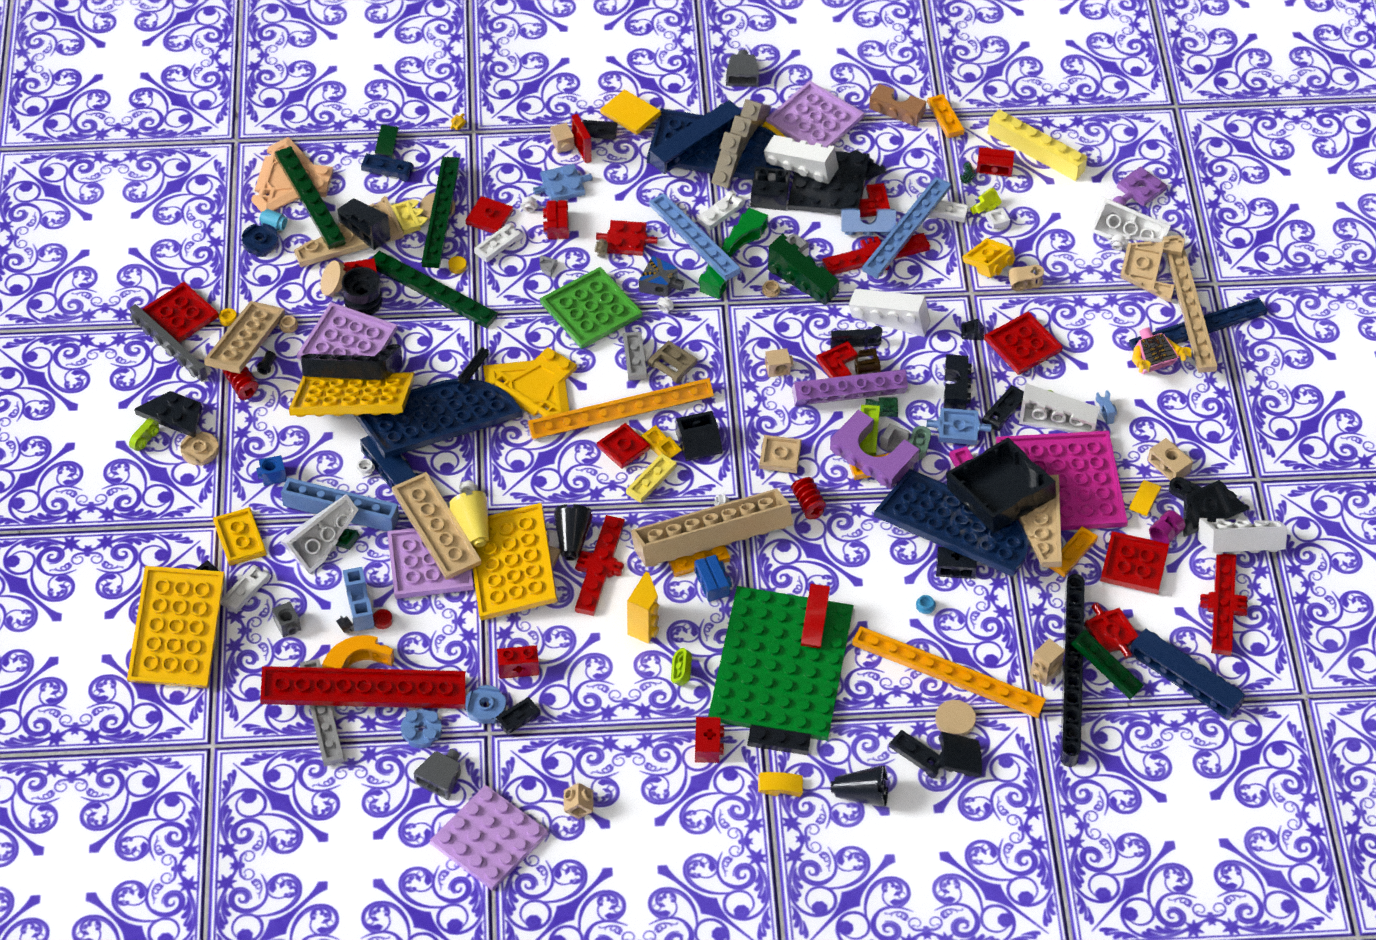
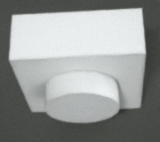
(997, 218)

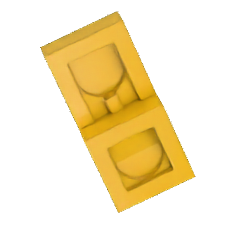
(660, 443)
(1145, 497)
(778, 782)

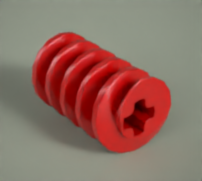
(242, 383)
(808, 497)

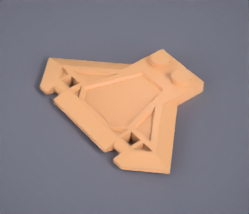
(276, 184)

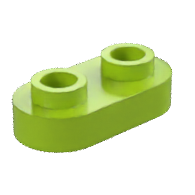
(144, 434)
(681, 667)

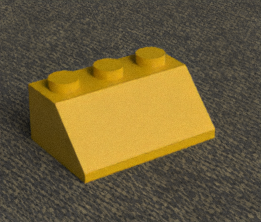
(643, 610)

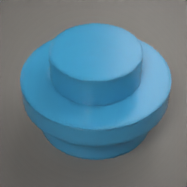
(925, 604)

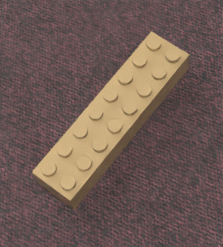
(711, 527)

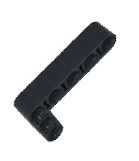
(353, 366)

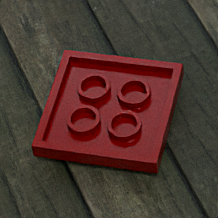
(181, 312)
(1023, 343)
(1134, 562)

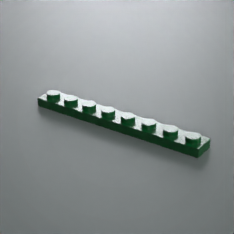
(310, 198)
(440, 212)
(434, 290)

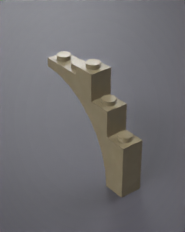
(735, 141)

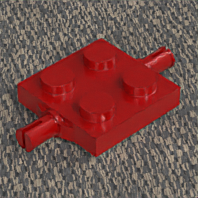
(626, 237)
(1111, 630)

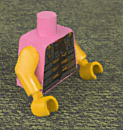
(1156, 352)

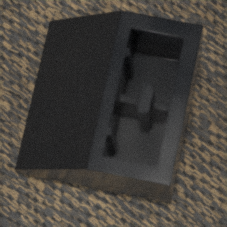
(770, 188)
(698, 435)

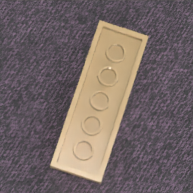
(244, 337)
(436, 526)

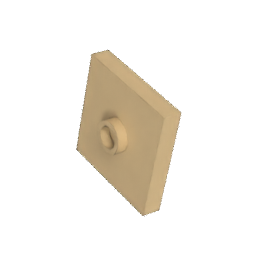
(780, 454)

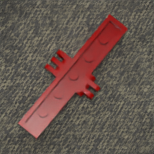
(857, 258)
(599, 565)
(1224, 604)

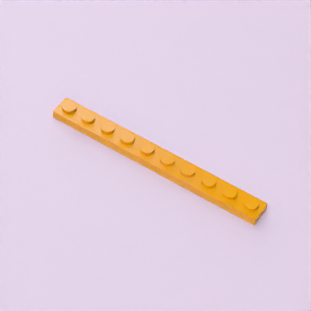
(620, 408)
(949, 672)

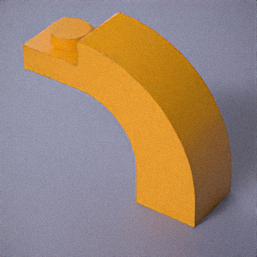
(358, 649)

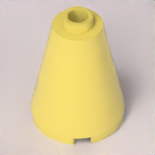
(472, 516)

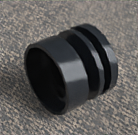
(362, 290)

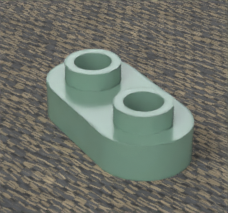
(922, 444)

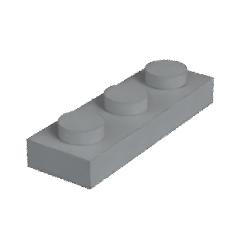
(634, 356)

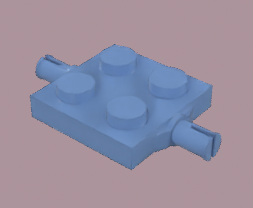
(562, 183)
(958, 426)

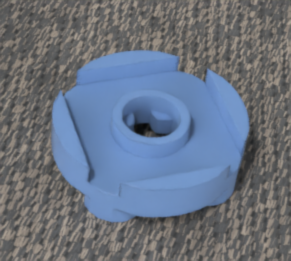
(485, 714)
(421, 718)

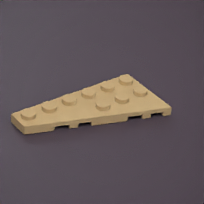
(317, 251)
(1044, 530)

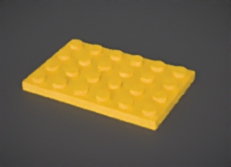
(351, 396)
(514, 564)
(176, 627)

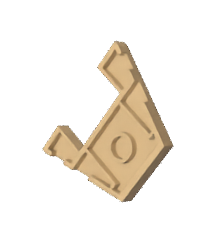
(1143, 263)

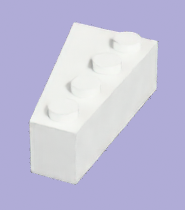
(802, 158)
(1056, 411)
(1242, 536)

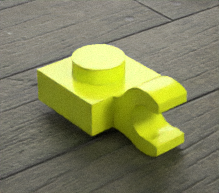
(988, 201)

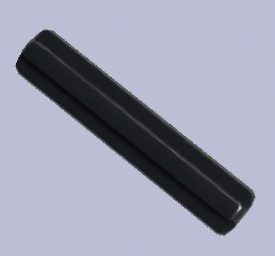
(473, 365)

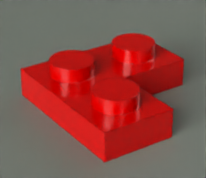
(876, 200)
(834, 360)

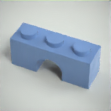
(851, 222)
(358, 599)

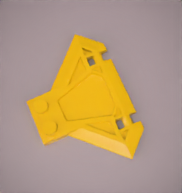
(535, 382)

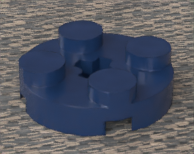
(262, 247)

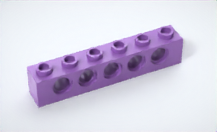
(849, 387)

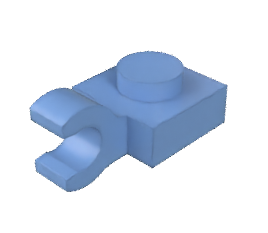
(1107, 409)

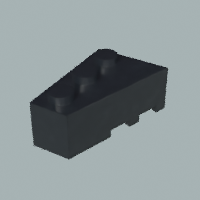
(365, 222)

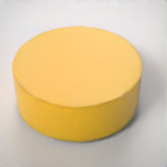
(457, 264)
(227, 316)

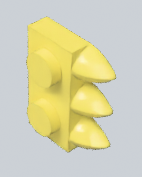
(409, 216)

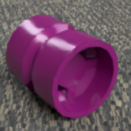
(1167, 527)

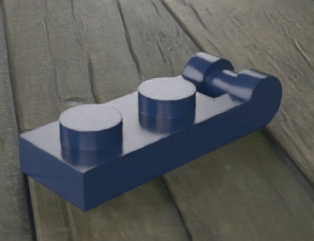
(387, 166)

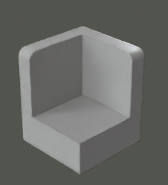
(893, 437)

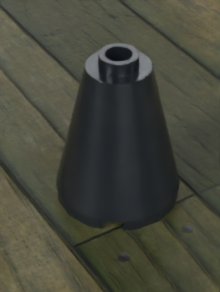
(572, 529)
(863, 786)

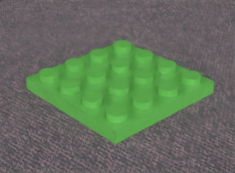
(591, 307)

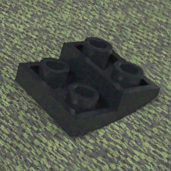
(960, 754)

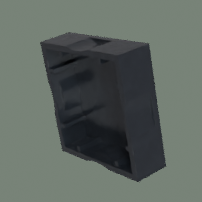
(1001, 485)

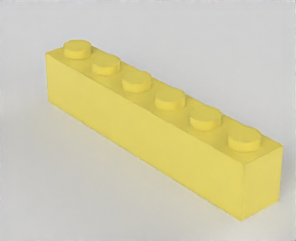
(1037, 145)

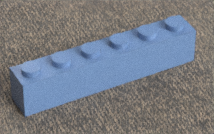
(315, 498)

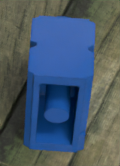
(712, 578)

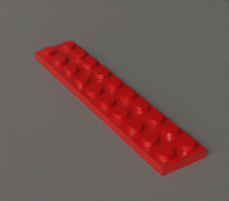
(362, 687)

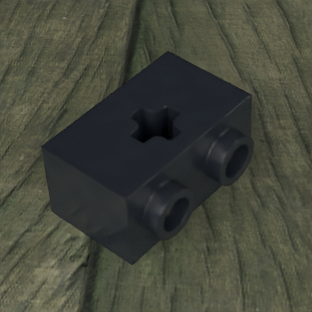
(954, 564)

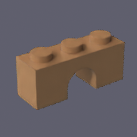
(908, 111)

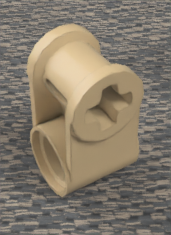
(1024, 278)

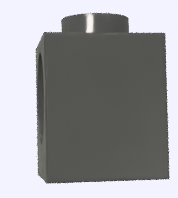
(282, 614)

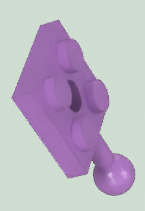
(1143, 195)

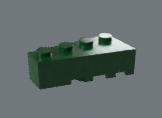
(801, 271)

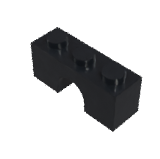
(957, 370)

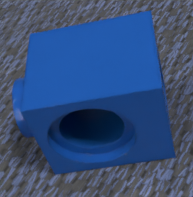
(271, 470)

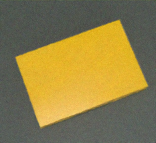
(630, 112)
(239, 536)

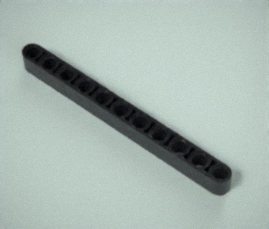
(1072, 626)

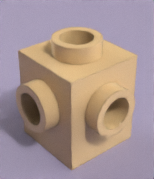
(578, 800)

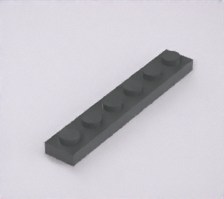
(171, 346)

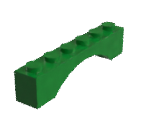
(750, 228)

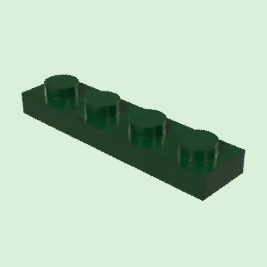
(1107, 664)

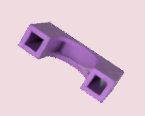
(884, 469)

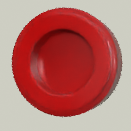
(382, 619)

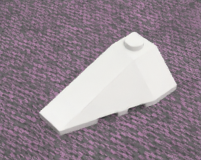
(1119, 219)
(317, 536)

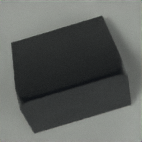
(972, 330)

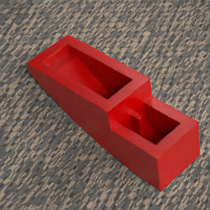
(815, 615)

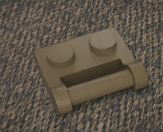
(674, 356)

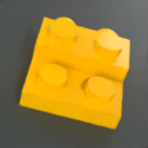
(990, 257)

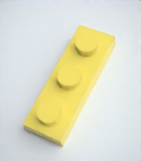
(651, 478)

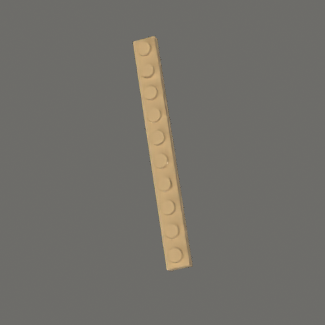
(1191, 310)

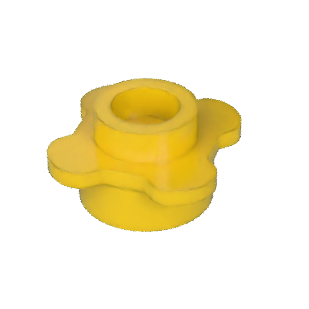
(458, 122)

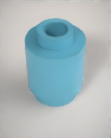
(274, 219)

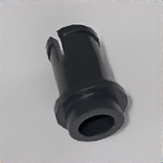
(265, 365)

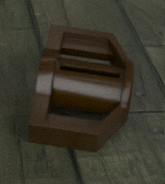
(869, 365)

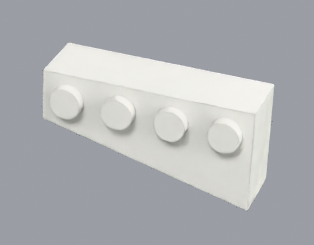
(892, 310)

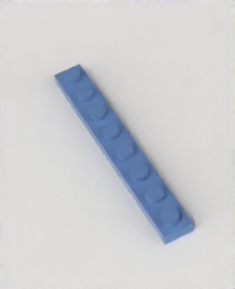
(906, 227)
(695, 237)

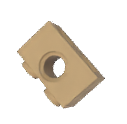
(1170, 460)
(1047, 662)

